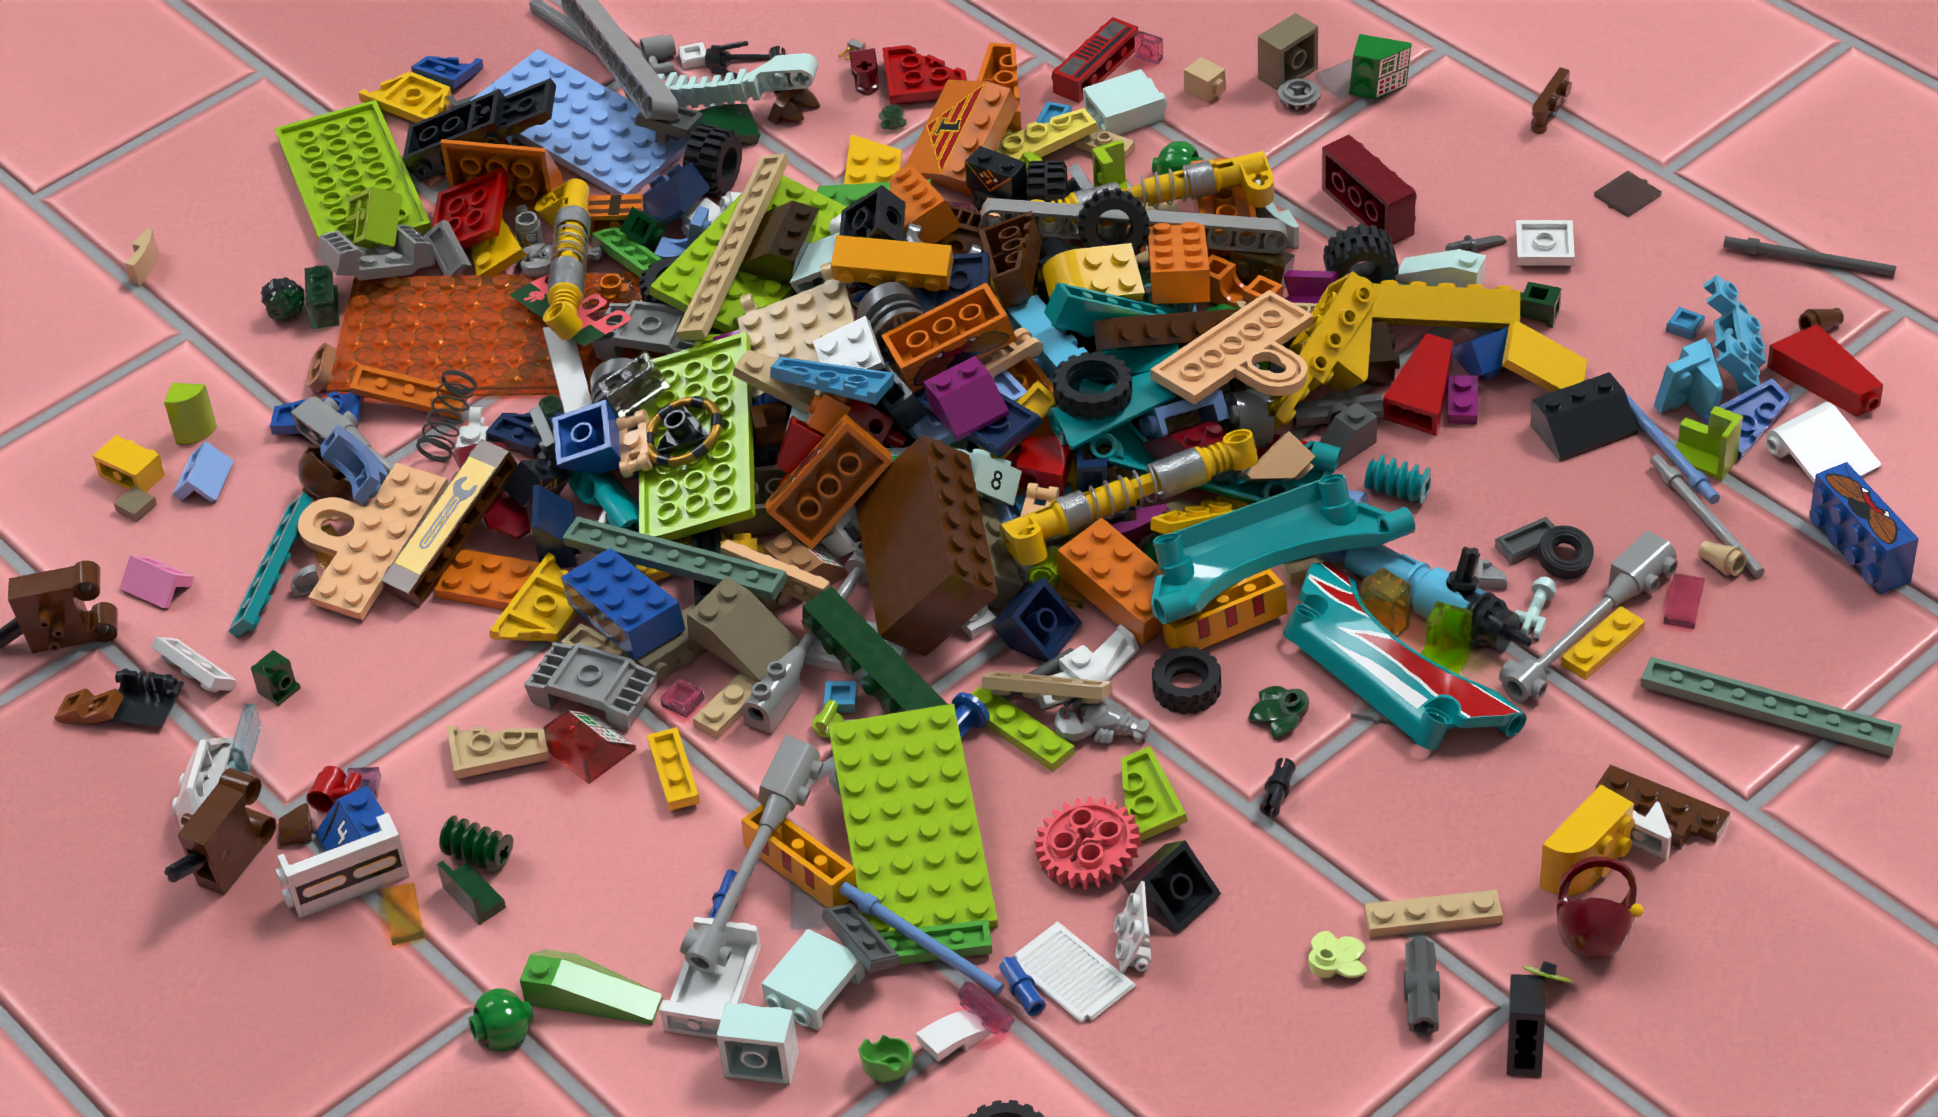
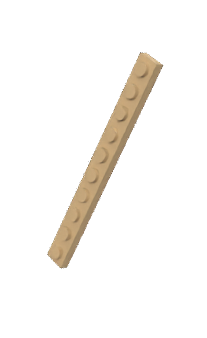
(732, 248)

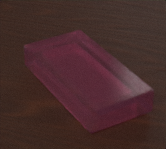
(1684, 601)

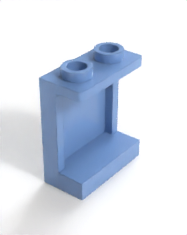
(1210, 408)

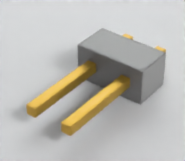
(853, 45)

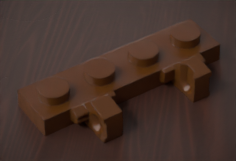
(1680, 810)

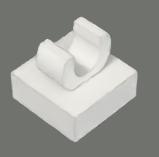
(979, 623)

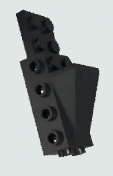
(482, 120)

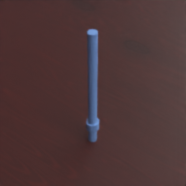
(1696, 479)
(871, 906)

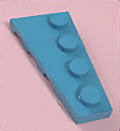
(841, 380)

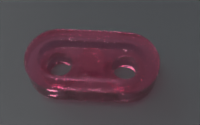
(981, 1003)

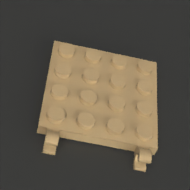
(794, 323)

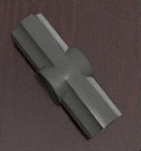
(1324, 410)
(1421, 986)

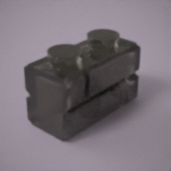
(634, 385)

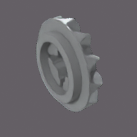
(1297, 87)

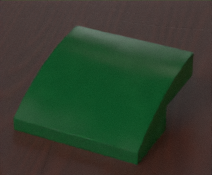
(733, 117)

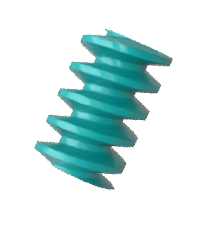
(1398, 480)

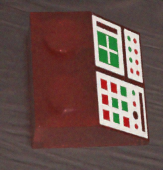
(586, 744)

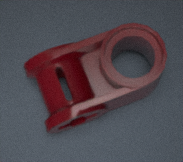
(865, 70)

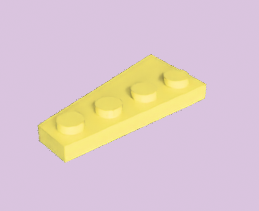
(1048, 137)

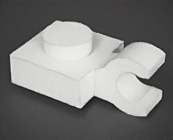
(475, 431)

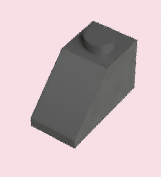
(1351, 431)

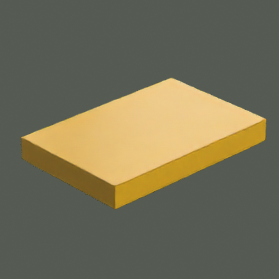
(1541, 359)

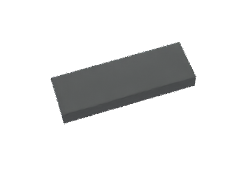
(860, 937)

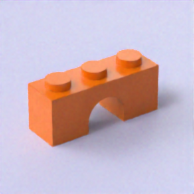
(1227, 288)

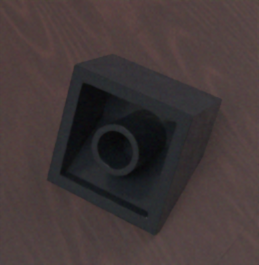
(1174, 885)

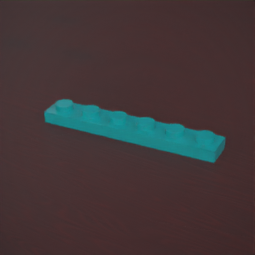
(268, 571)

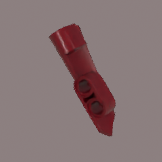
(505, 513)

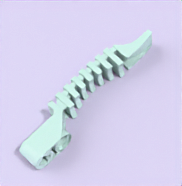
(780, 73)

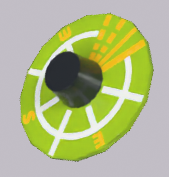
(1548, 970)

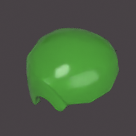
(886, 1059)

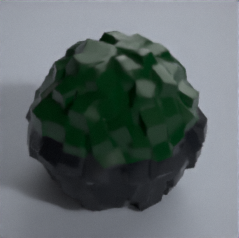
(282, 298)

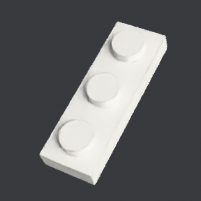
(193, 664)

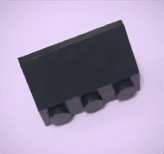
(1583, 416)

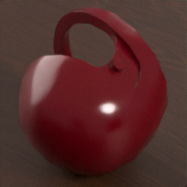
(1595, 925)

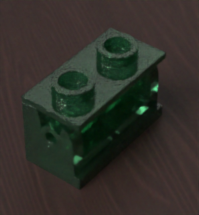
(321, 297)

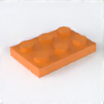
(484, 579)

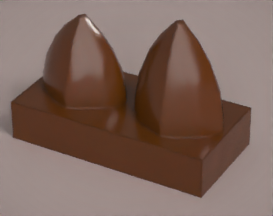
(786, 108)

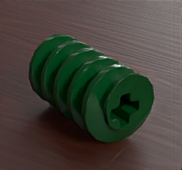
(475, 844)

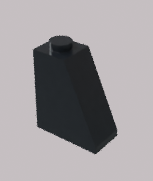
(1526, 1025)

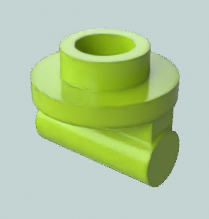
(827, 716)

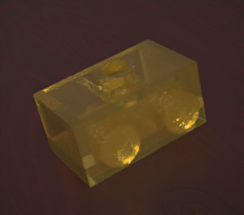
(1388, 600)

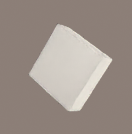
(692, 55)

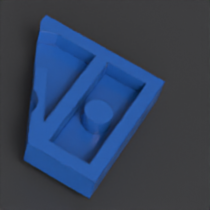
(447, 70)

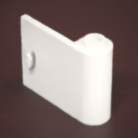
(1821, 441)

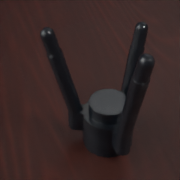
(717, 58)

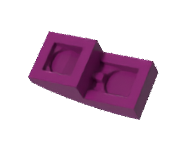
(1141, 527)

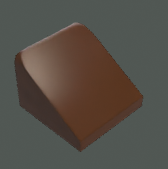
(296, 826)

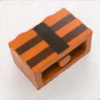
(611, 210)

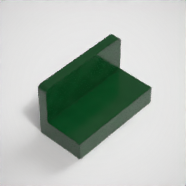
(471, 891)

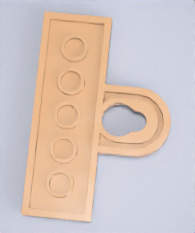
(1235, 346)
(375, 541)

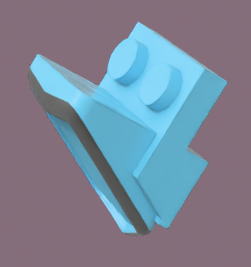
(1692, 380)

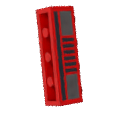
(1094, 59)

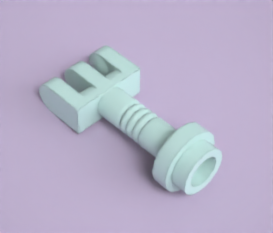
(1543, 590)

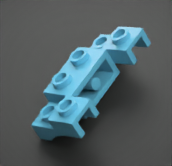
(1736, 335)

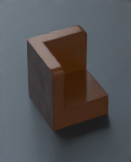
(769, 423)

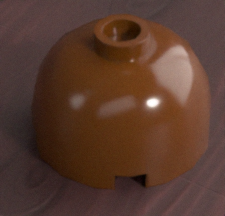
(319, 476)

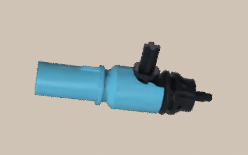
(1491, 619)

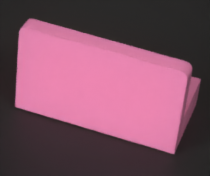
(153, 580)

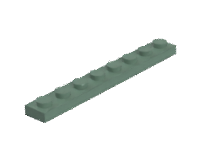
(675, 557)
(1771, 706)

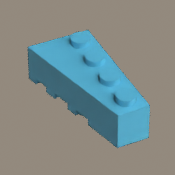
(1056, 344)

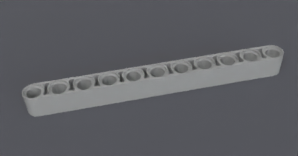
(622, 59)
(1066, 213)

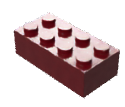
(1368, 188)

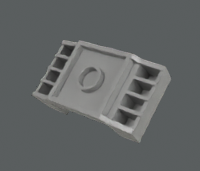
(403, 259)
(650, 329)
(593, 680)

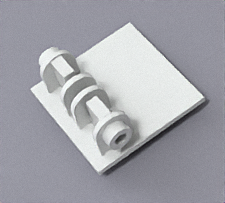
(1133, 933)

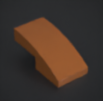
(86, 708)

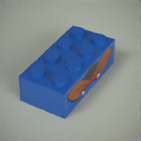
(1863, 528)
(623, 603)

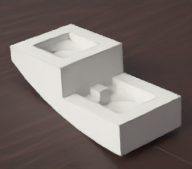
(950, 1033)

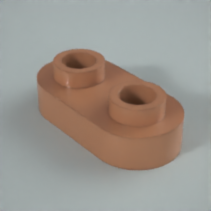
(321, 367)

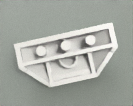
(202, 774)

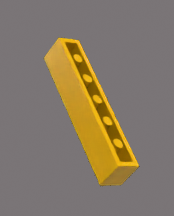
(1446, 305)

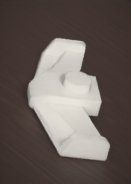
(1095, 666)

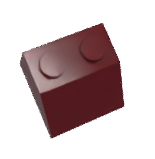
(1198, 435)

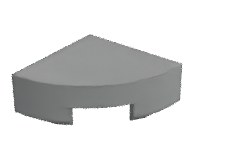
(1490, 576)
(304, 581)

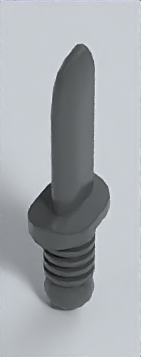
(1472, 245)

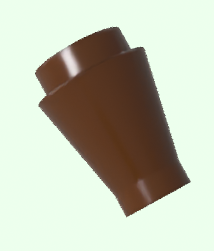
(1823, 317)

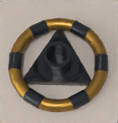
(683, 431)

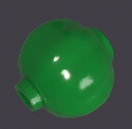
(1174, 157)
(500, 1019)

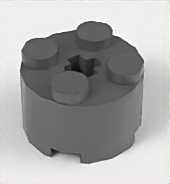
(1250, 412)

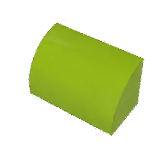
(190, 412)

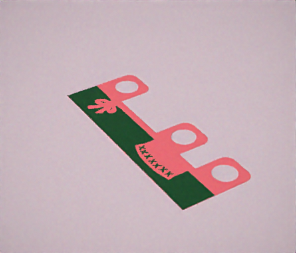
(535, 298)

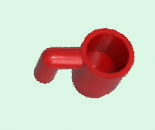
(330, 787)

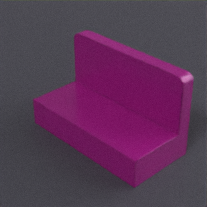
(1307, 285)

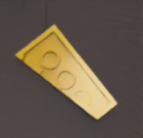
(1192, 514)

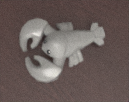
(540, 259)
(1098, 719)

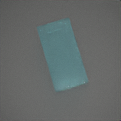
(246, 737)

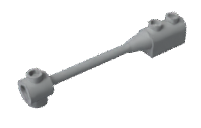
(318, 418)
(1630, 575)
(782, 682)
(780, 791)

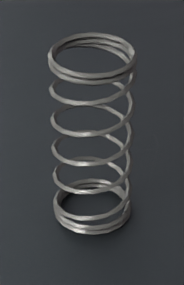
(449, 386)

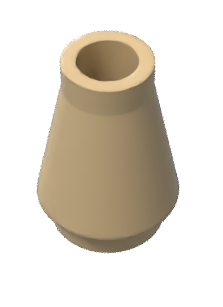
(1725, 558)

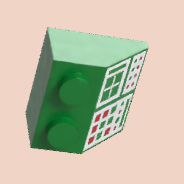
(1379, 66)

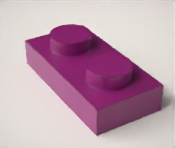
(1462, 399)

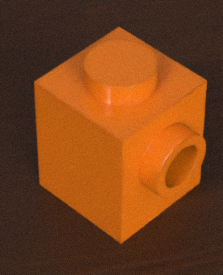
(826, 411)

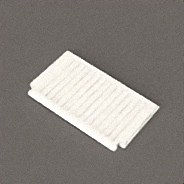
(1072, 973)

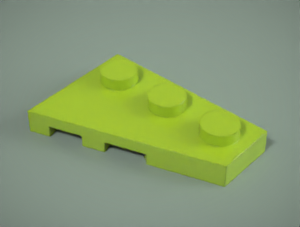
(1150, 794)

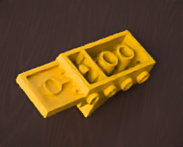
(1335, 343)

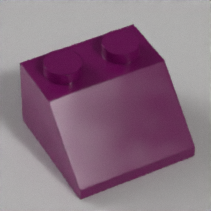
(965, 398)

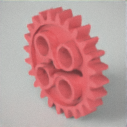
(1087, 842)

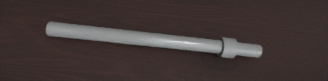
(1674, 479)

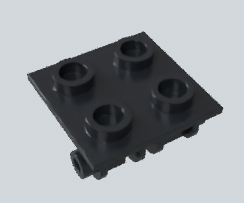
(145, 698)

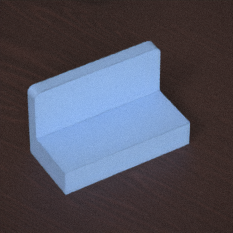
(204, 473)

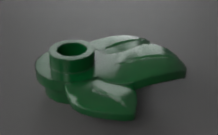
(1279, 710)

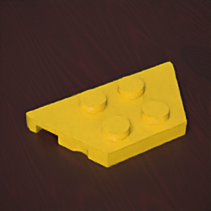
(410, 96)
(871, 161)
(538, 609)

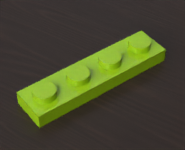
(1025, 731)

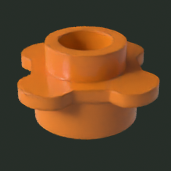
(611, 286)

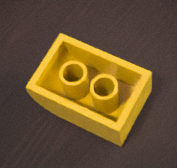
(1100, 269)
(1595, 828)

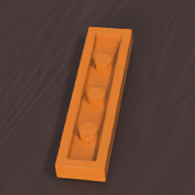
(403, 390)

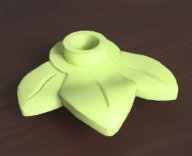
(1336, 956)

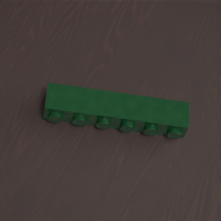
(866, 654)

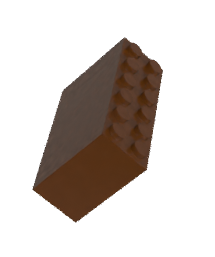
(925, 546)

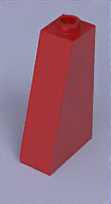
(1826, 369)
(1421, 386)

